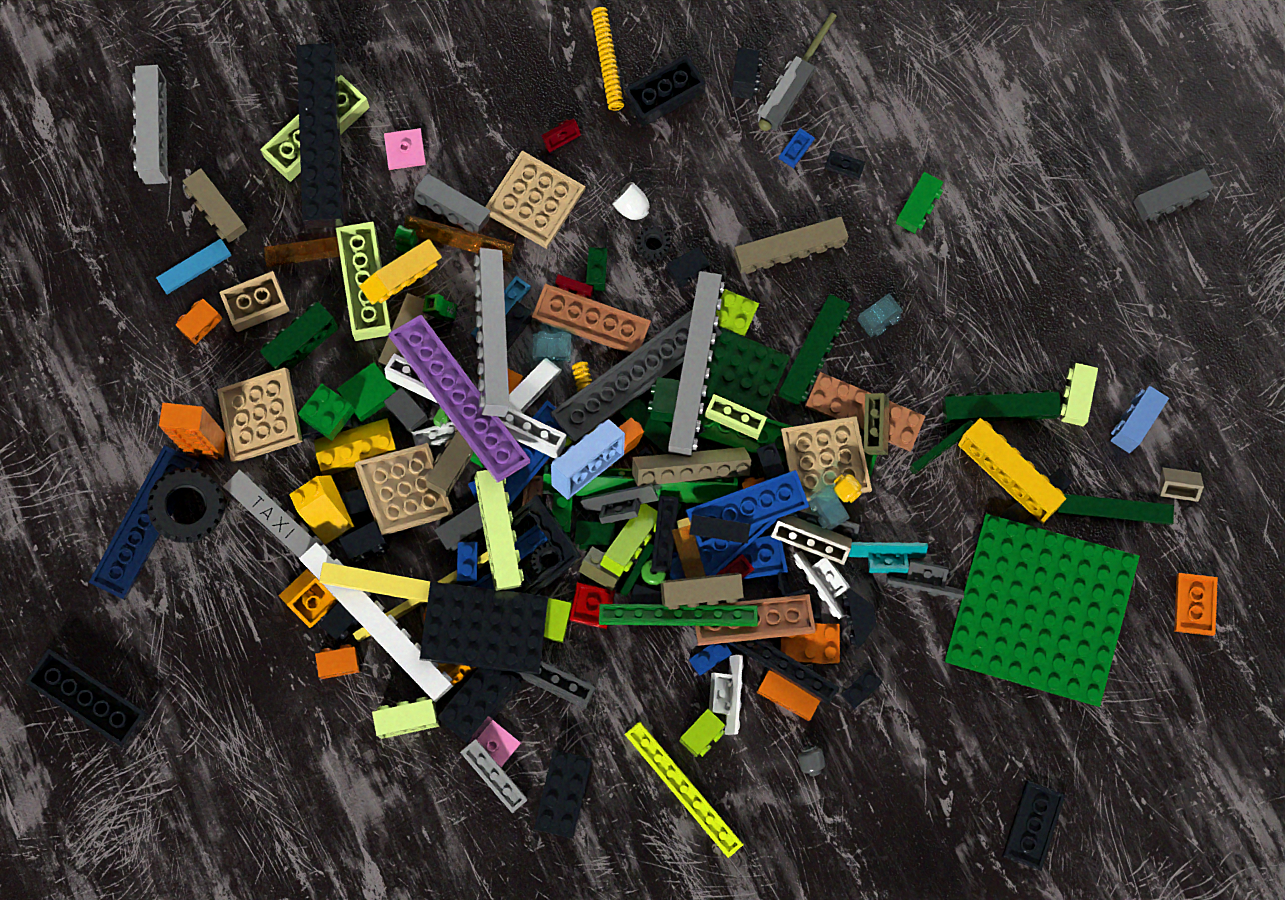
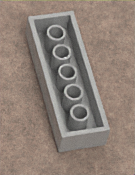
(150, 124)

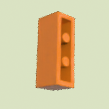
(788, 695)

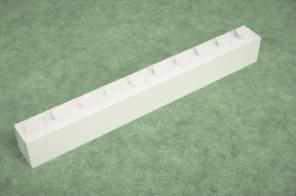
(519, 425)
(382, 628)

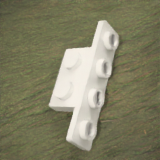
(826, 579)
(726, 693)

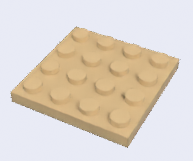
(534, 199)
(259, 415)
(825, 452)
(398, 489)

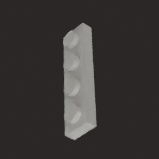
(493, 775)

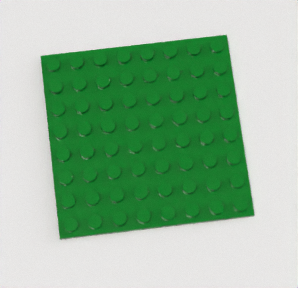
(1042, 610)

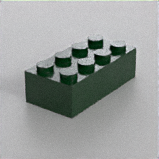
(299, 338)

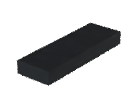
(719, 529)

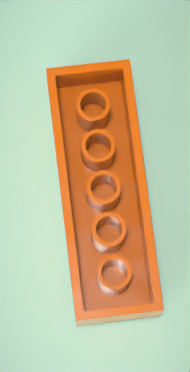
(193, 430)

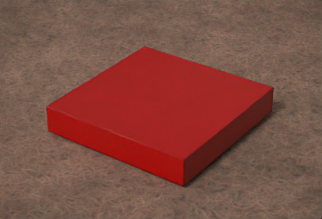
(587, 602)

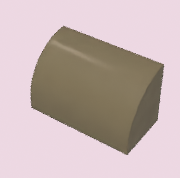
(1180, 484)

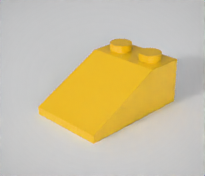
(322, 508)

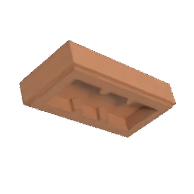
(533, 488)

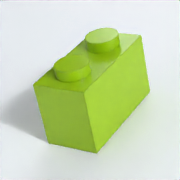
(556, 620)

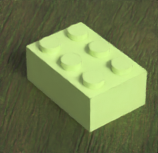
(405, 718)

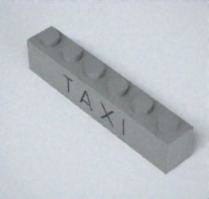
(270, 513)

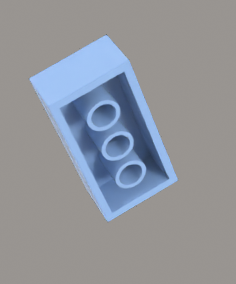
(587, 459)

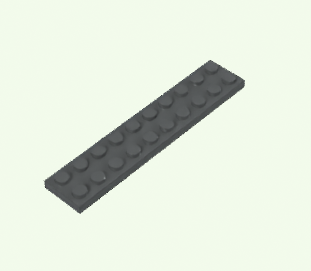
(625, 381)

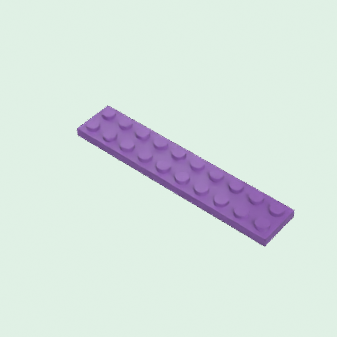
(458, 398)

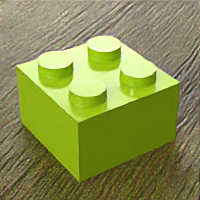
(702, 733)

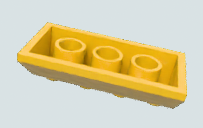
(354, 446)

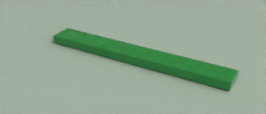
(684, 616)

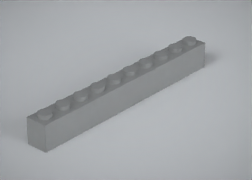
(491, 333)
(695, 364)

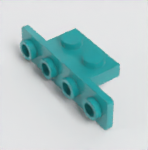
(888, 556)

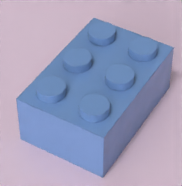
(1138, 418)

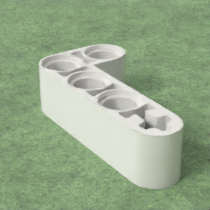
(533, 385)

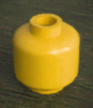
(847, 488)

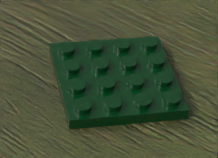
(744, 371)

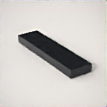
(663, 535)

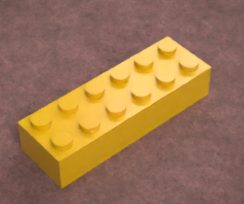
(1011, 470)

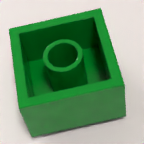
(326, 412)

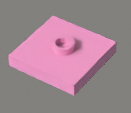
(404, 149)
(498, 743)

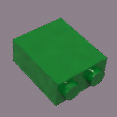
(367, 391)

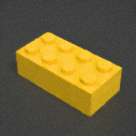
(401, 272)

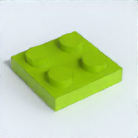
(736, 312)

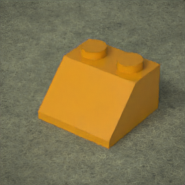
(308, 598)

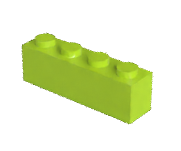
(629, 541)

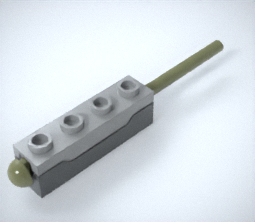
(790, 85)

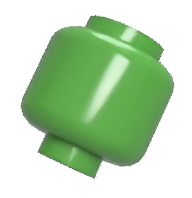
(650, 578)

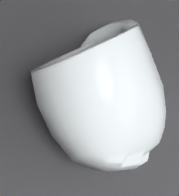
(632, 202)

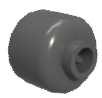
(811, 760)

